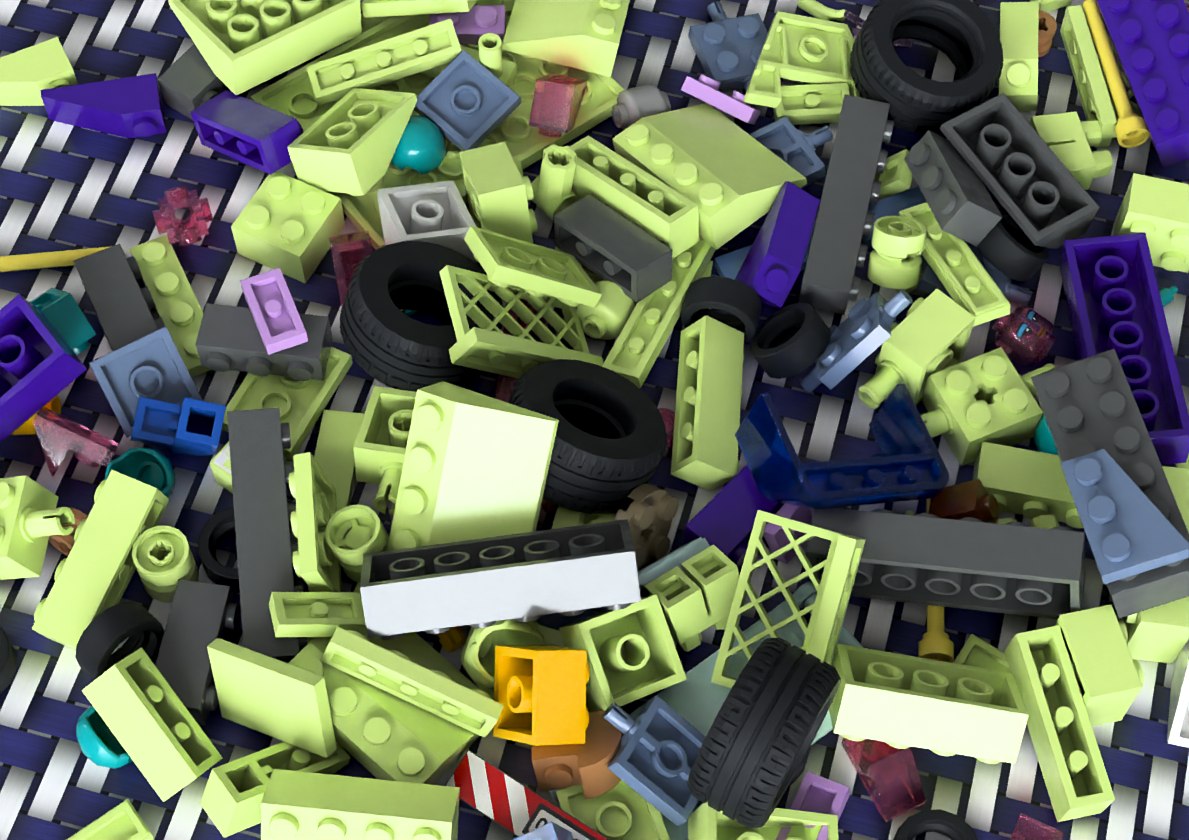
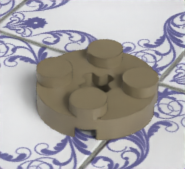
(649, 522)

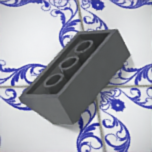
(1022, 172)

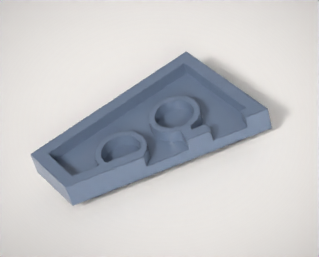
(1119, 519)

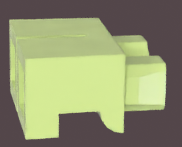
(1071, 143)
(697, 595)

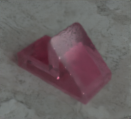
(60, 434)
(887, 775)

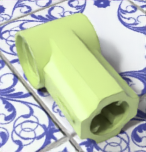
(554, 184)

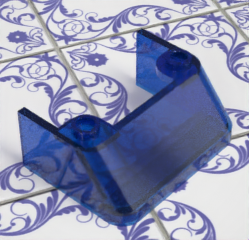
(903, 471)

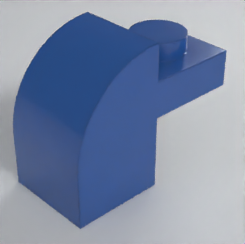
(184, 428)

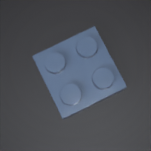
(466, 102)
(143, 369)

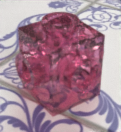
(187, 230)

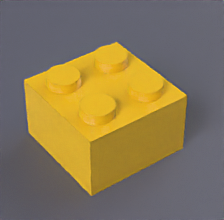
(541, 694)

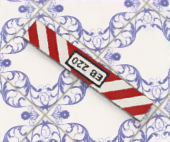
(510, 801)

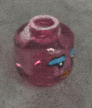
(1024, 335)

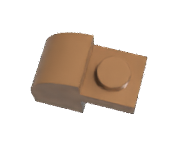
(580, 763)

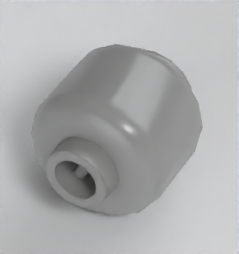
(639, 103)

